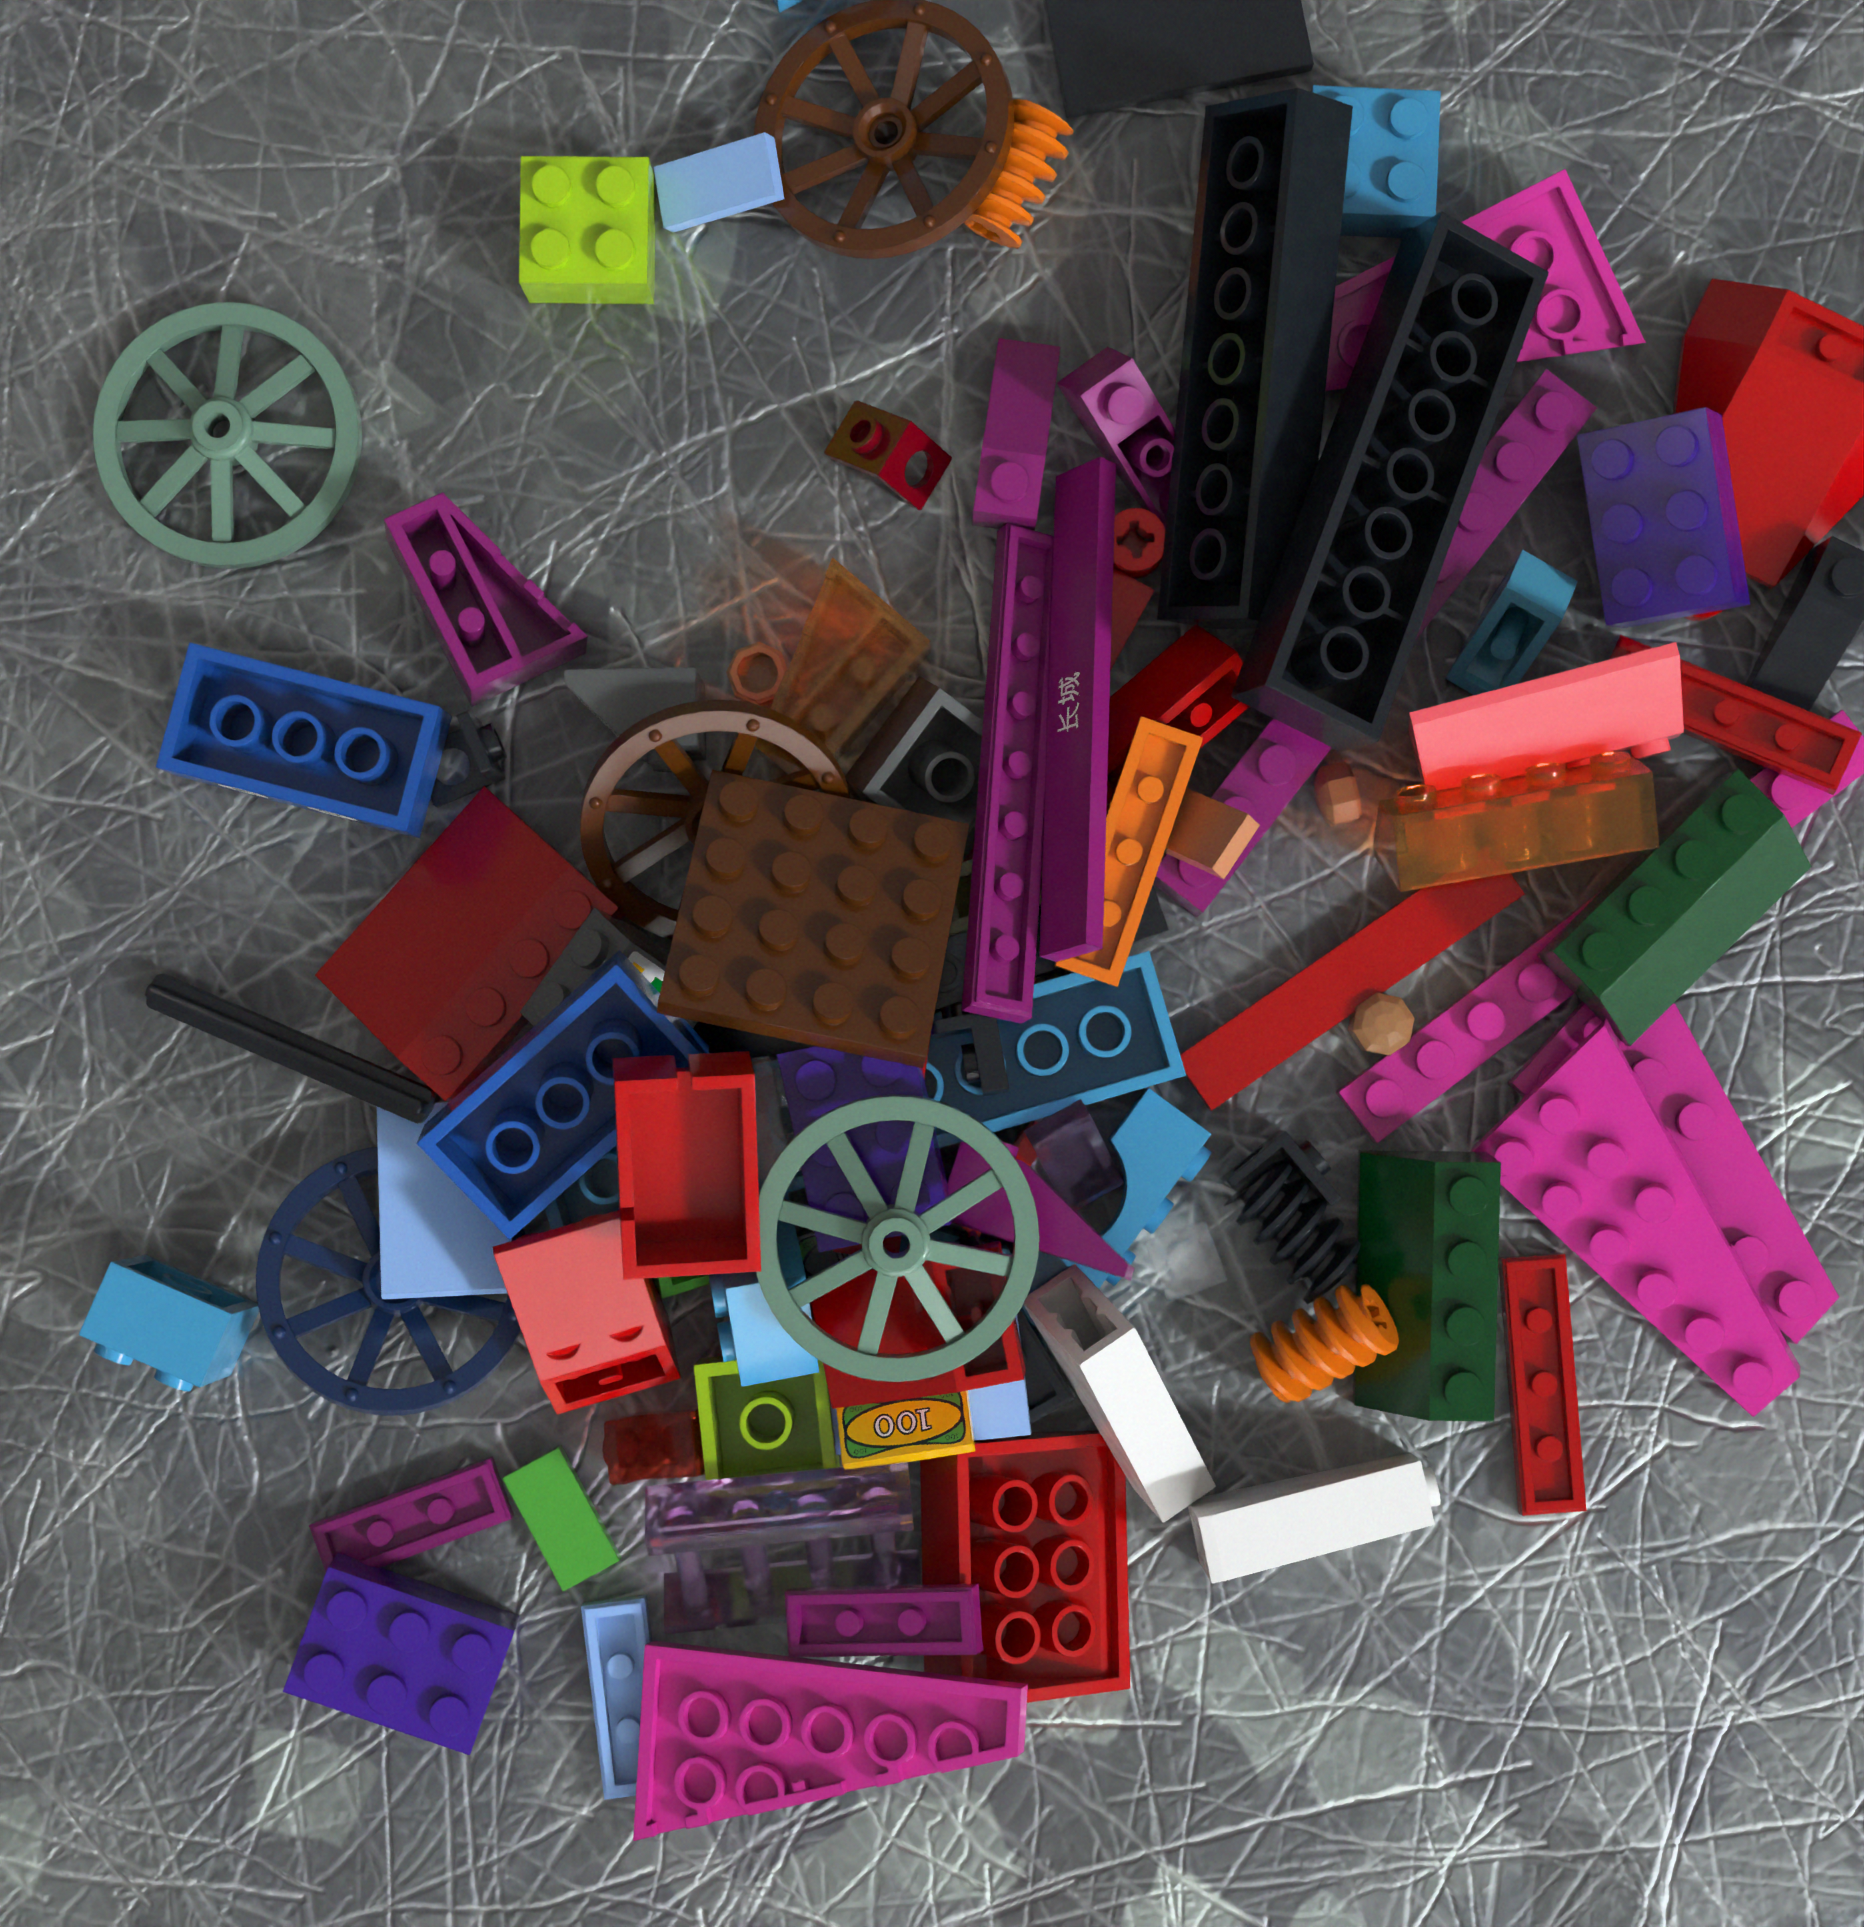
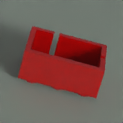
(687, 1165)

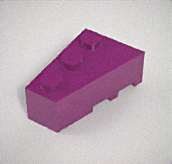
(478, 604)

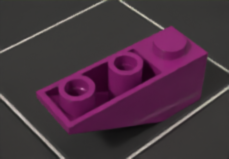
(1125, 424)

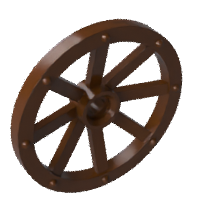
(888, 118)
(659, 733)

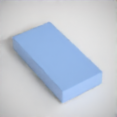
(719, 182)

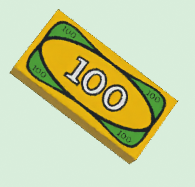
(905, 1430)

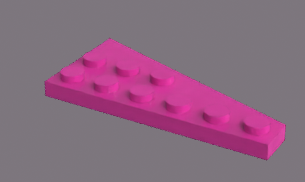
(1720, 1157)
(1622, 1197)
(780, 1731)

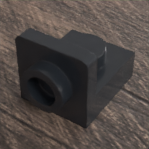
(984, 1056)

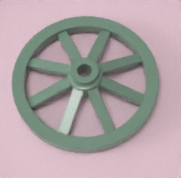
(237, 445)
(883, 1219)

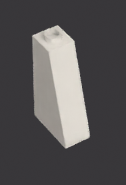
(1120, 1391)
(1311, 1515)

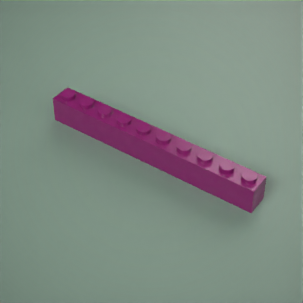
(1507, 474)

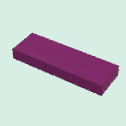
(416, 1517)
(884, 1620)

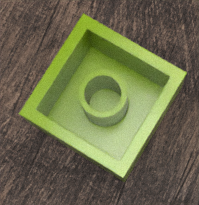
(587, 230)
(762, 1425)

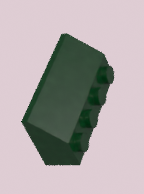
(1678, 906)
(1434, 1262)

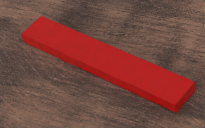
(1339, 982)

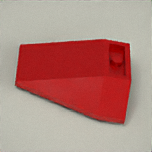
(1789, 409)

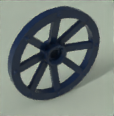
(283, 1332)

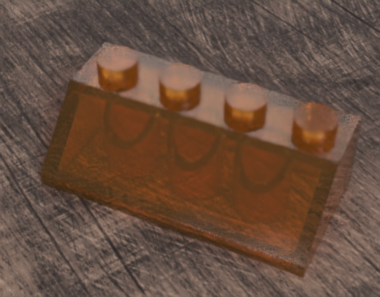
(1516, 822)

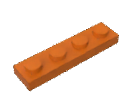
(1136, 839)

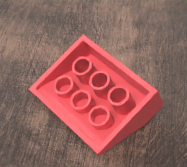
(1554, 719)

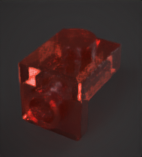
(653, 1446)

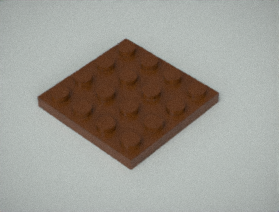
(814, 919)

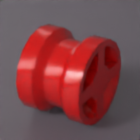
(1134, 555)

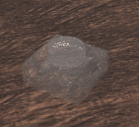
(1185, 1260)

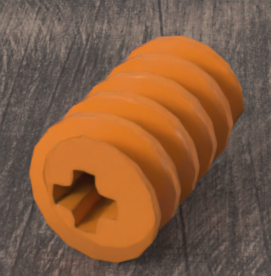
(1032, 141)
(1324, 1346)

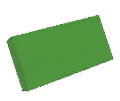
(562, 1518)

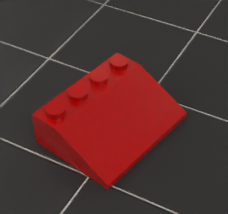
(463, 944)
(1048, 1545)

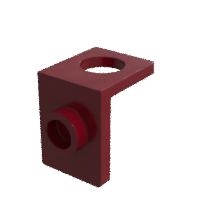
(882, 446)

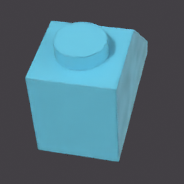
(1513, 626)

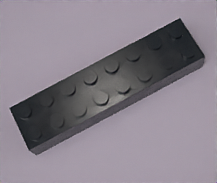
(1253, 350)
(1390, 485)

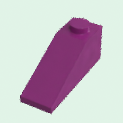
(1016, 434)
(1061, 1227)

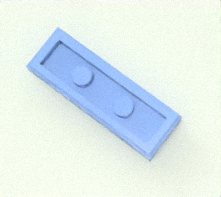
(615, 1657)

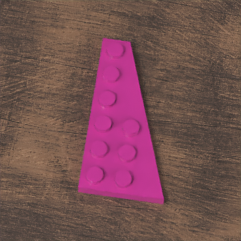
(1546, 225)

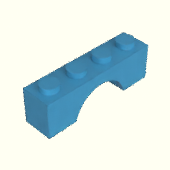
(1154, 1150)

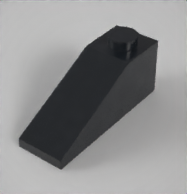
(1813, 625)

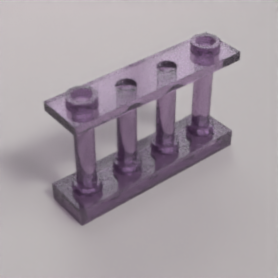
(775, 1510)

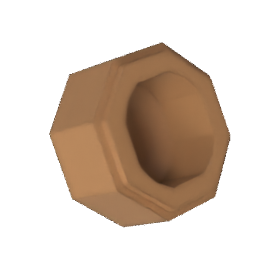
(756, 673)
(1337, 794)
(1381, 1024)

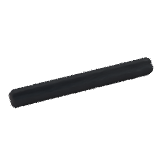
(290, 1048)

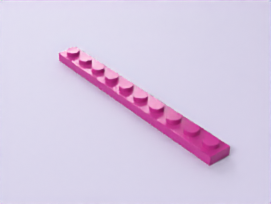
(1514, 998)

